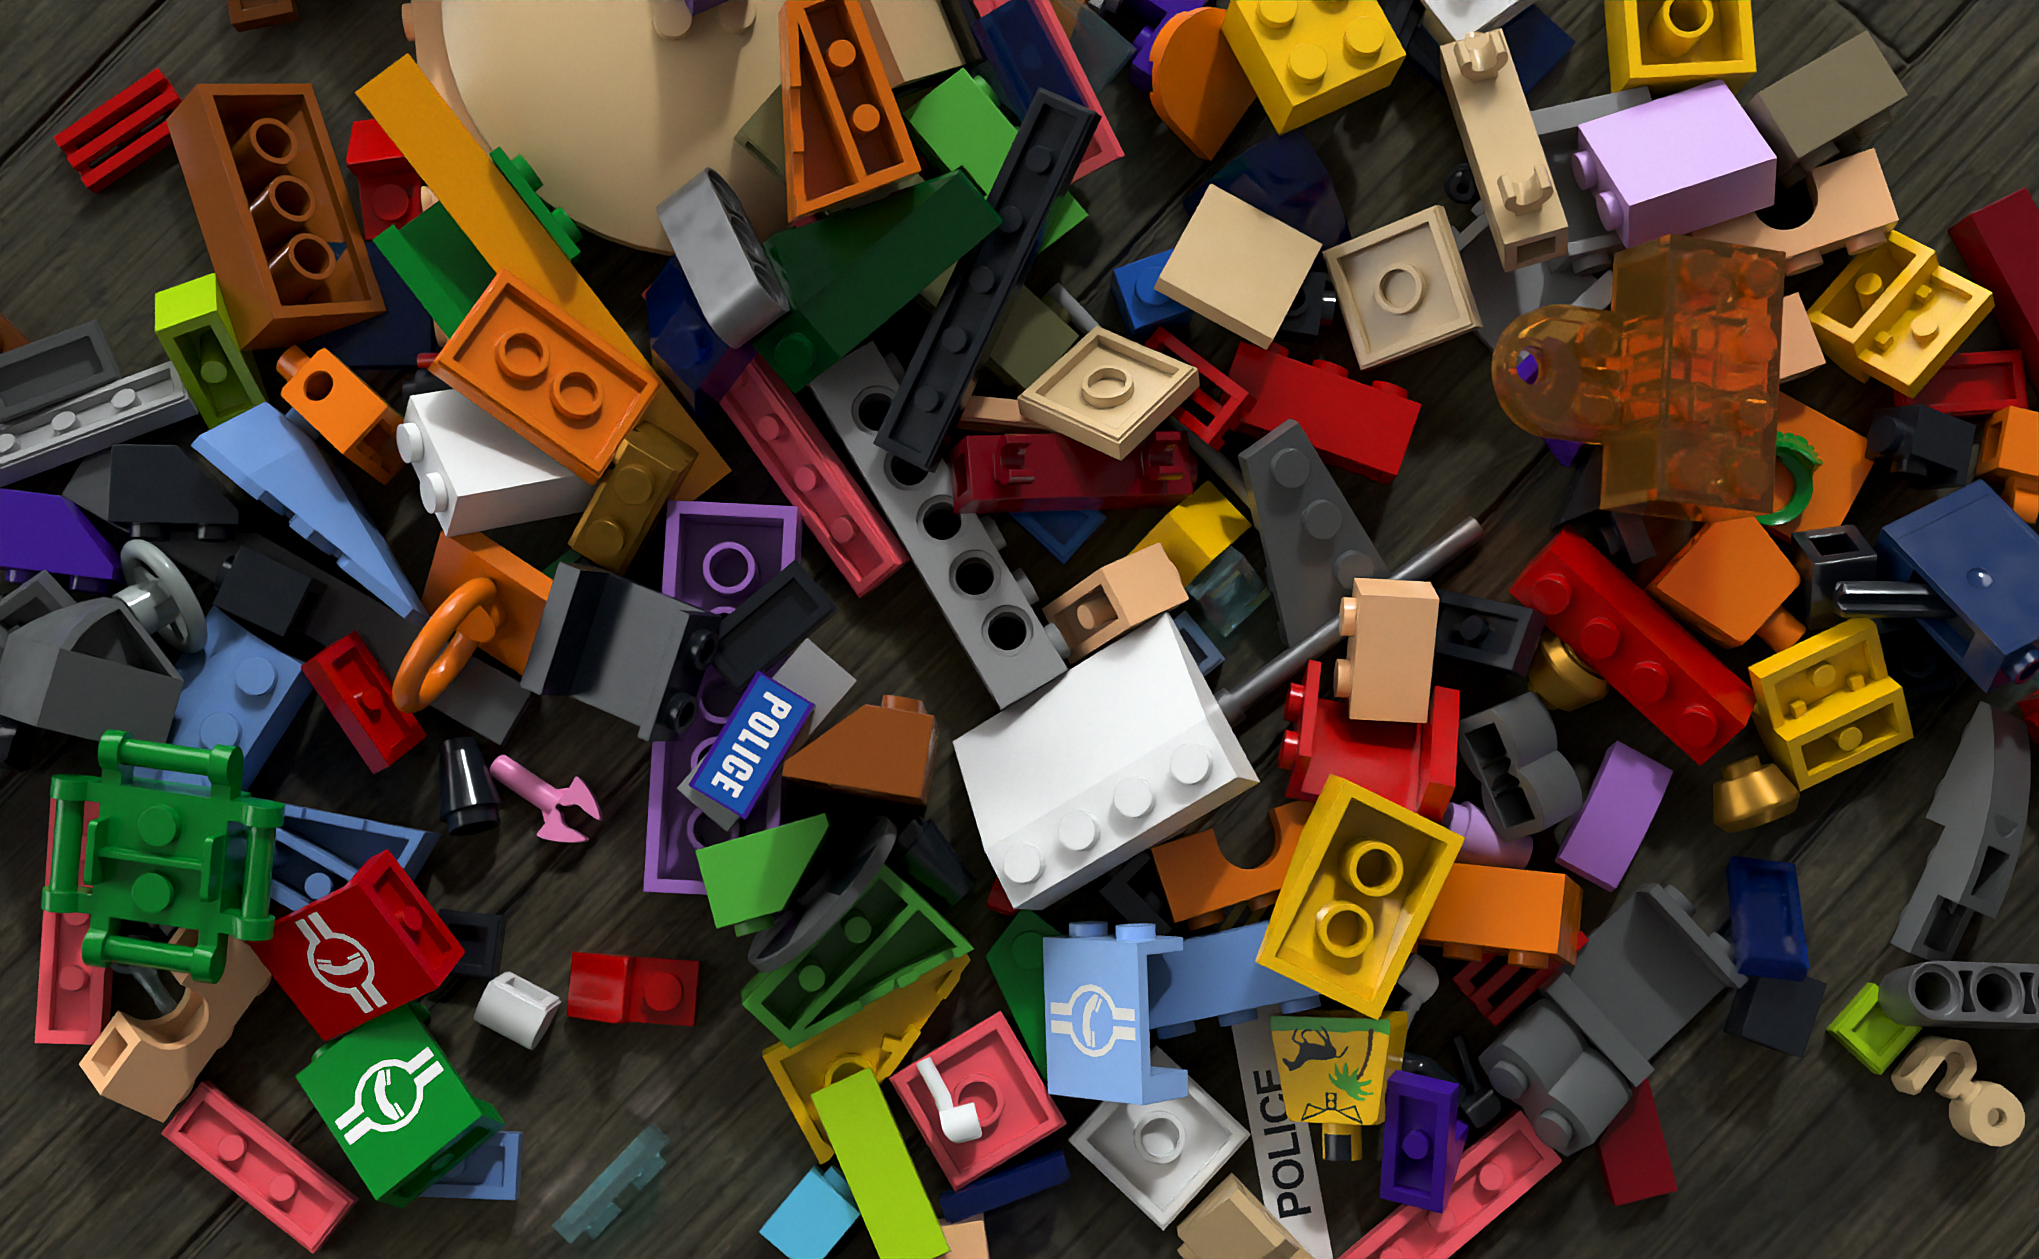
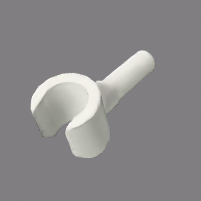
(1420, 981)
(957, 1122)

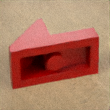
(385, 179)
(634, 989)

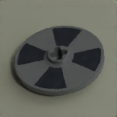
(826, 893)

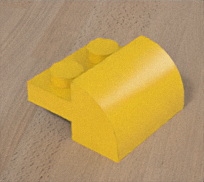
(1897, 314)
(1828, 703)

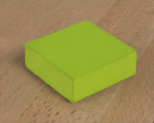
(1869, 1032)

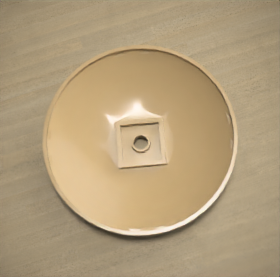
(623, 102)

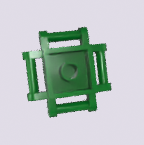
(164, 855)

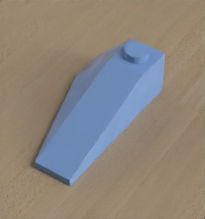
(296, 476)

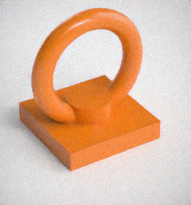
(489, 603)

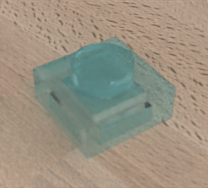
(1227, 591)

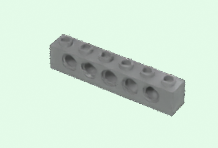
(1007, 674)

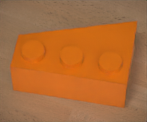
(837, 109)

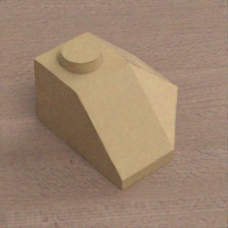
(1235, 1226)

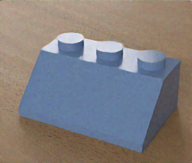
(234, 694)

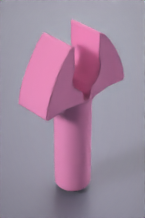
(547, 798)

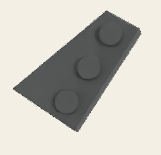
(1305, 531)

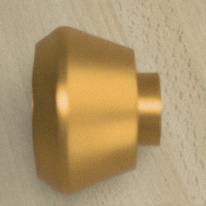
(1563, 676)
(1752, 795)

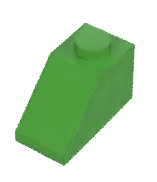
(760, 872)

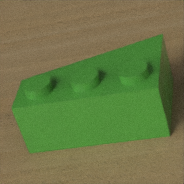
(867, 953)

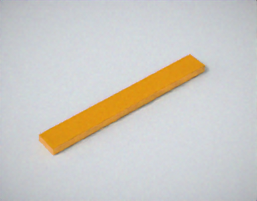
(511, 235)

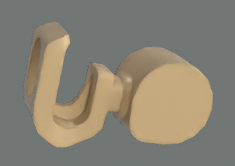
(1978, 1107)

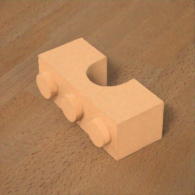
(1848, 211)
(157, 1060)

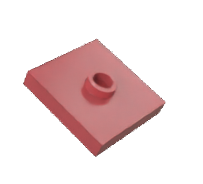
(1009, 1097)

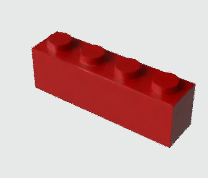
(1635, 645)

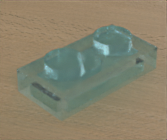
(596, 1206)

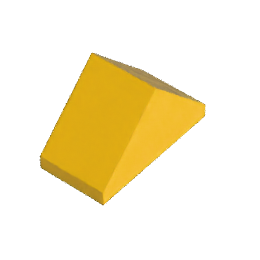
(1197, 531)

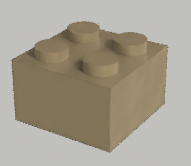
(1826, 108)

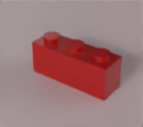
(1345, 420)

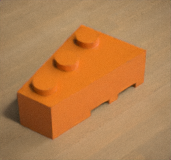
(1505, 913)

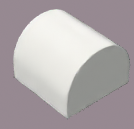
(517, 1009)

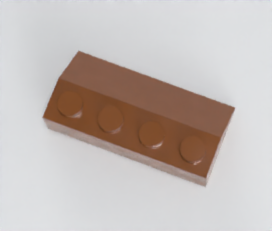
(269, 207)
(873, 754)

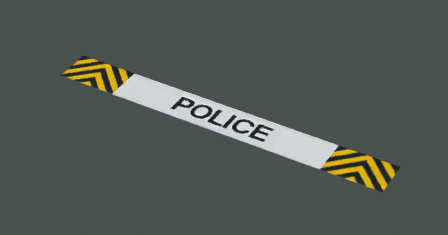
(1280, 1145)

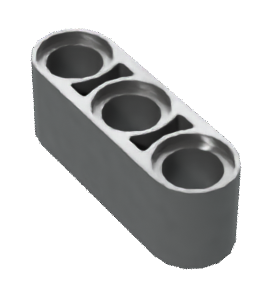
(722, 258)
(1953, 997)

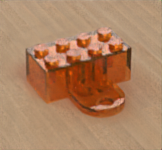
(1666, 380)

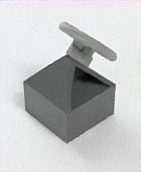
(96, 659)

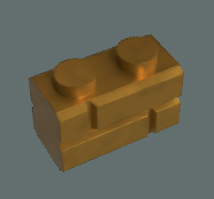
(632, 498)

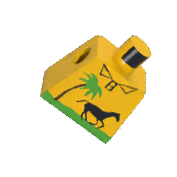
(1338, 1071)

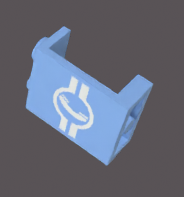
(1102, 1014)

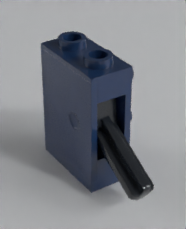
(1965, 577)

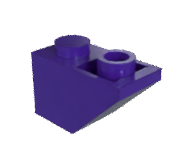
(55, 536)

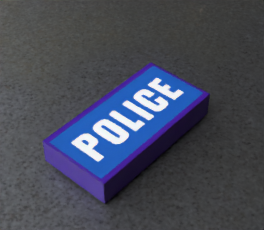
(752, 745)

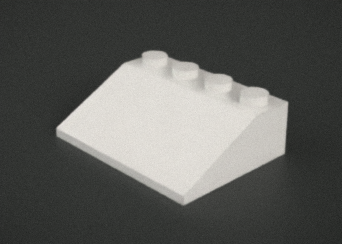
(1099, 765)

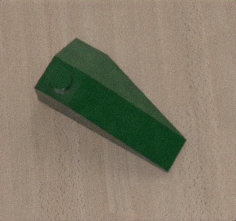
(863, 268)

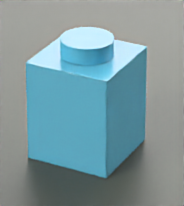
(813, 1215)

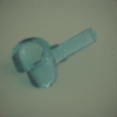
(150, 981)

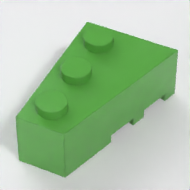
(965, 130)

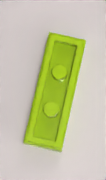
(879, 1169)

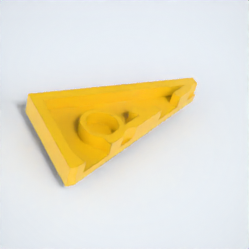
(870, 1038)

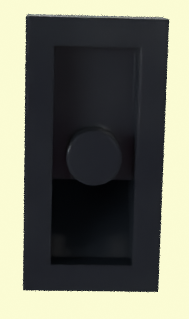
(1618, 534)
(1486, 634)

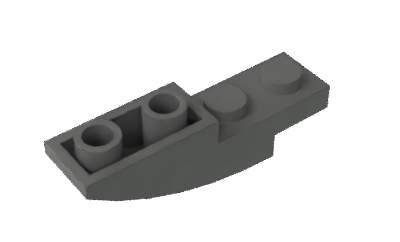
(1984, 819)

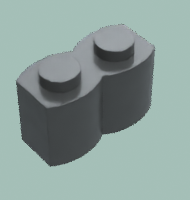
(1520, 769)
(1555, 1077)

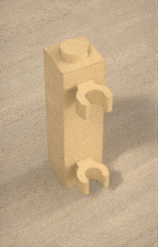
(1503, 150)

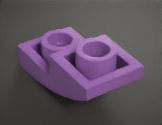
(1614, 816)

